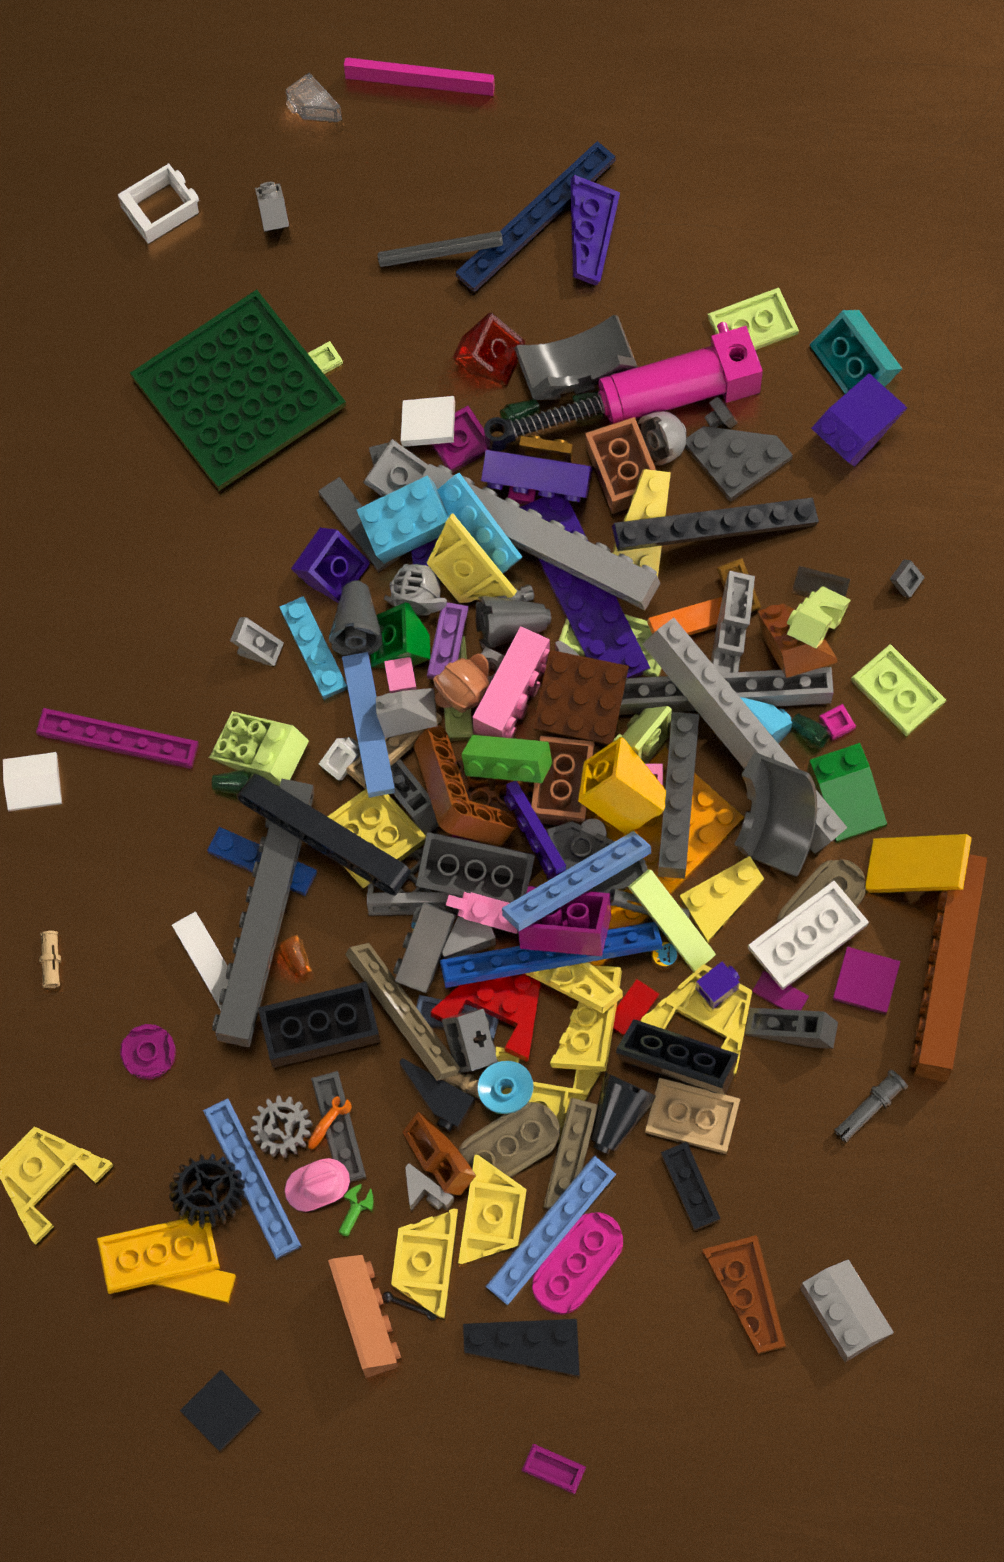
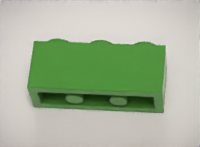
(507, 758)

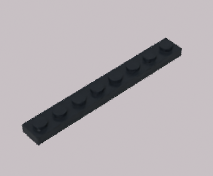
(714, 524)

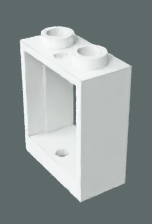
(151, 184)

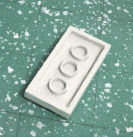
(808, 935)

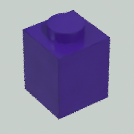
(718, 984)

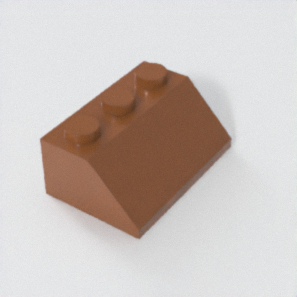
(790, 653)

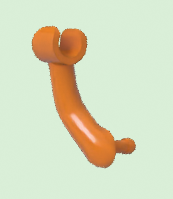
(326, 1121)

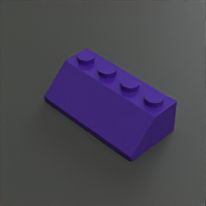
(536, 474)

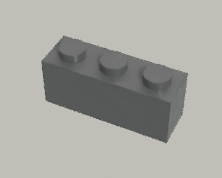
(424, 947)

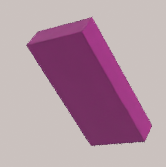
(553, 1469)

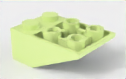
(260, 747)

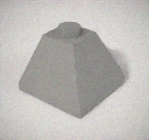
(406, 711)

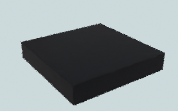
(220, 1410)

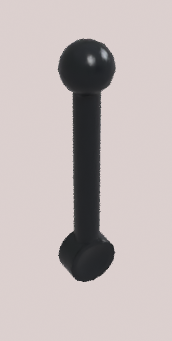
(388, 1297)

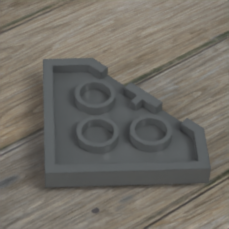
(736, 458)
(578, 845)

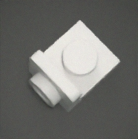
(340, 756)

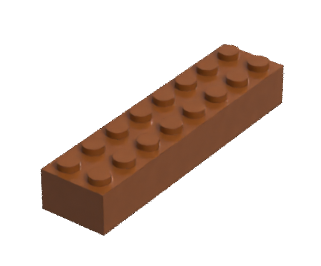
(948, 975)

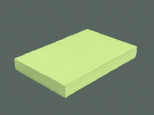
(764, 315)
(898, 690)

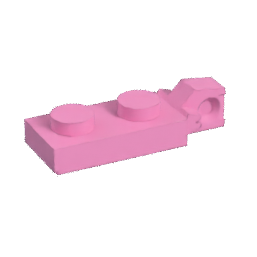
(481, 910)

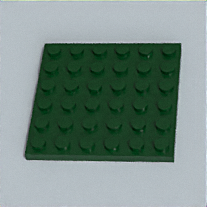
(238, 389)

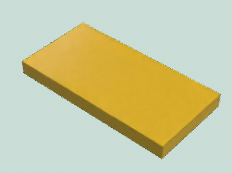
(918, 863)
(156, 1254)

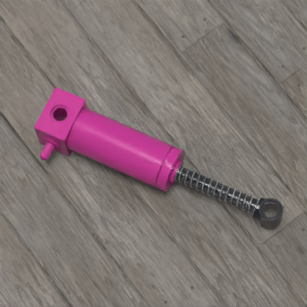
(723, 368)

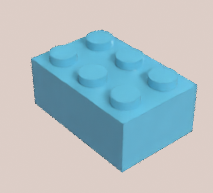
(404, 519)

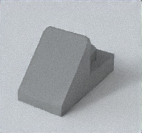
(256, 642)
(421, 1185)

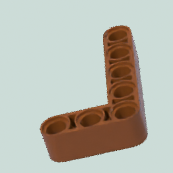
(449, 797)

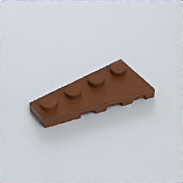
(746, 1283)

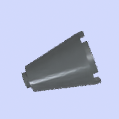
(502, 618)
(355, 622)

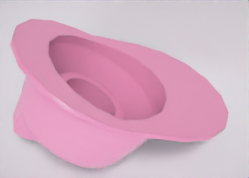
(317, 1184)

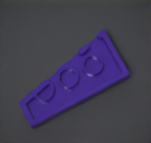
(592, 223)
(535, 832)

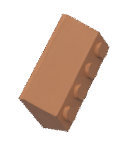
(363, 1314)

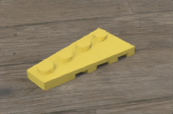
(647, 502)
(581, 983)

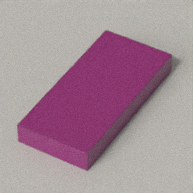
(785, 999)

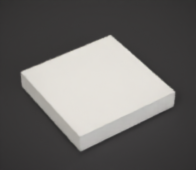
(428, 421)

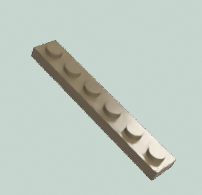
(402, 1011)

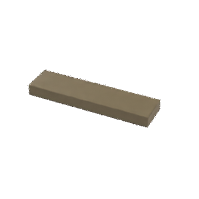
(571, 1148)

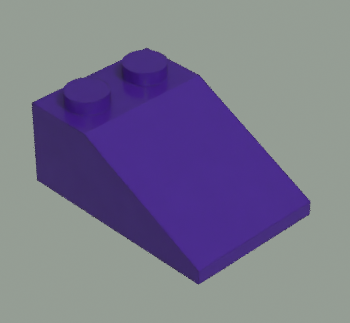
(859, 419)

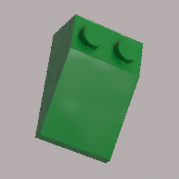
(849, 789)

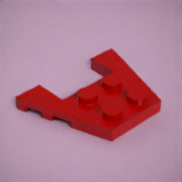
(507, 999)

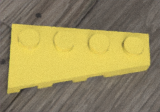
(589, 1034)

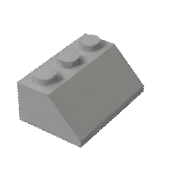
(846, 1309)

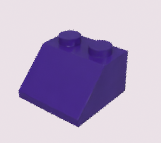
(330, 563)

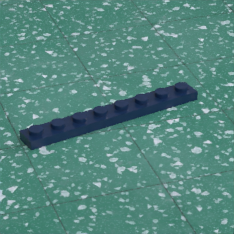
(534, 217)

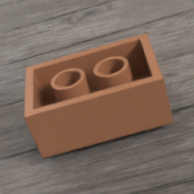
(618, 460)
(558, 795)

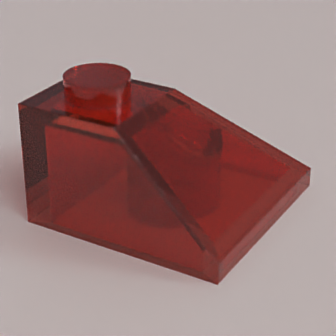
(489, 349)

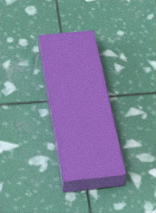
(447, 638)

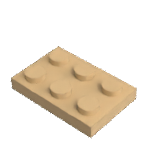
(692, 1116)

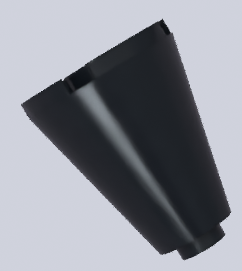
(618, 1112)

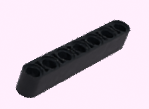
(324, 834)

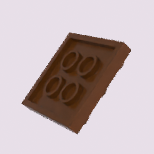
(580, 697)

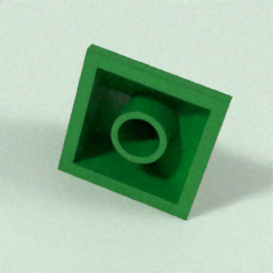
(401, 637)

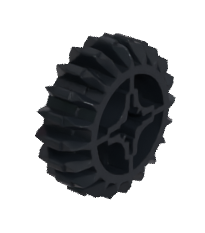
(224, 1178)

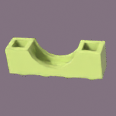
(816, 615)

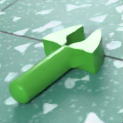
(355, 1208)

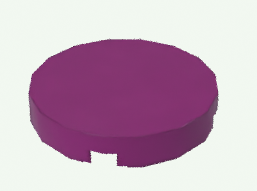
(148, 1052)

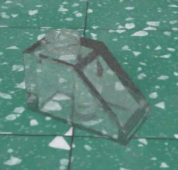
(312, 100)

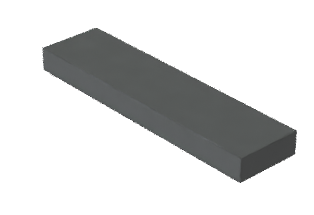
(344, 507)
(341, 1132)

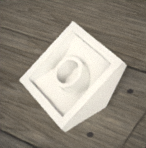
(32, 781)

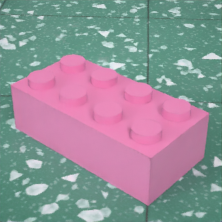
(512, 686)

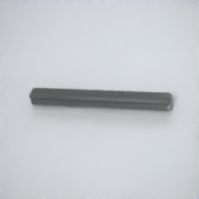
(440, 248)

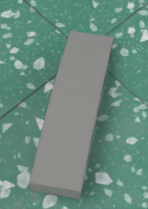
(732, 622)

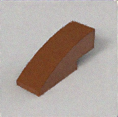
(438, 1155)

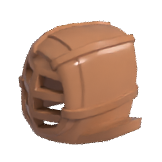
(462, 683)

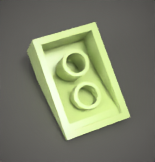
(648, 731)

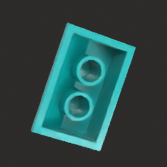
(854, 350)

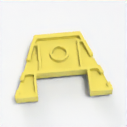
(725, 1020)
(554, 1096)
(36, 1167)

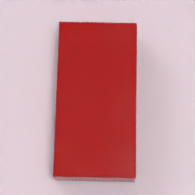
(634, 1006)

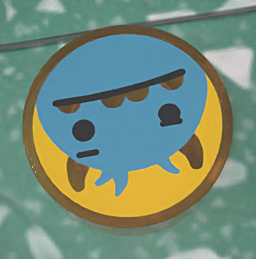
(666, 957)

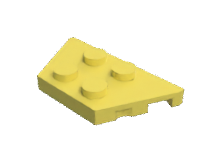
(465, 565)
(492, 1213)
(425, 1261)

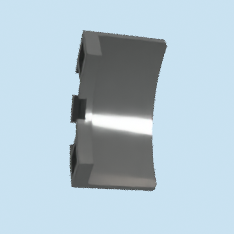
(576, 361)
(781, 814)

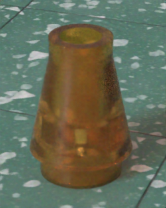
(294, 954)

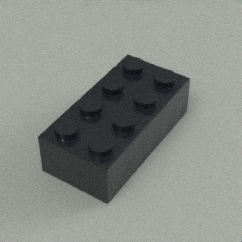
(319, 1024)

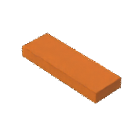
(691, 618)

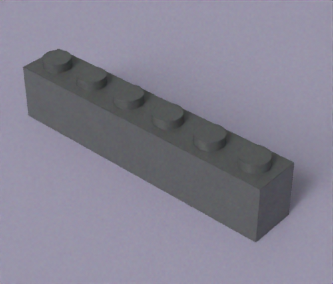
(678, 795)

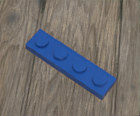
(245, 853)

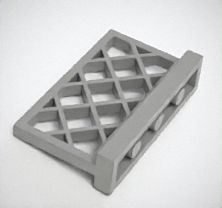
(406, 902)

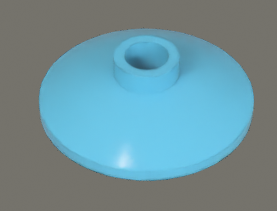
(501, 1076)

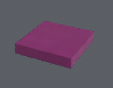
(467, 444)
(866, 980)

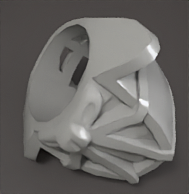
(418, 587)

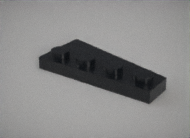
(535, 1344)

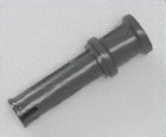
(879, 1097)

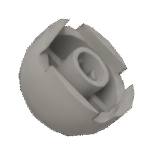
(663, 436)

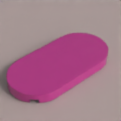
(577, 1263)

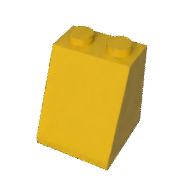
(621, 787)

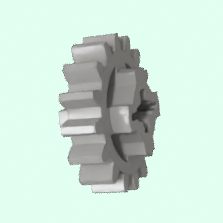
(272, 1130)

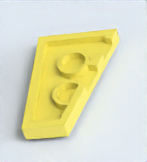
(720, 896)

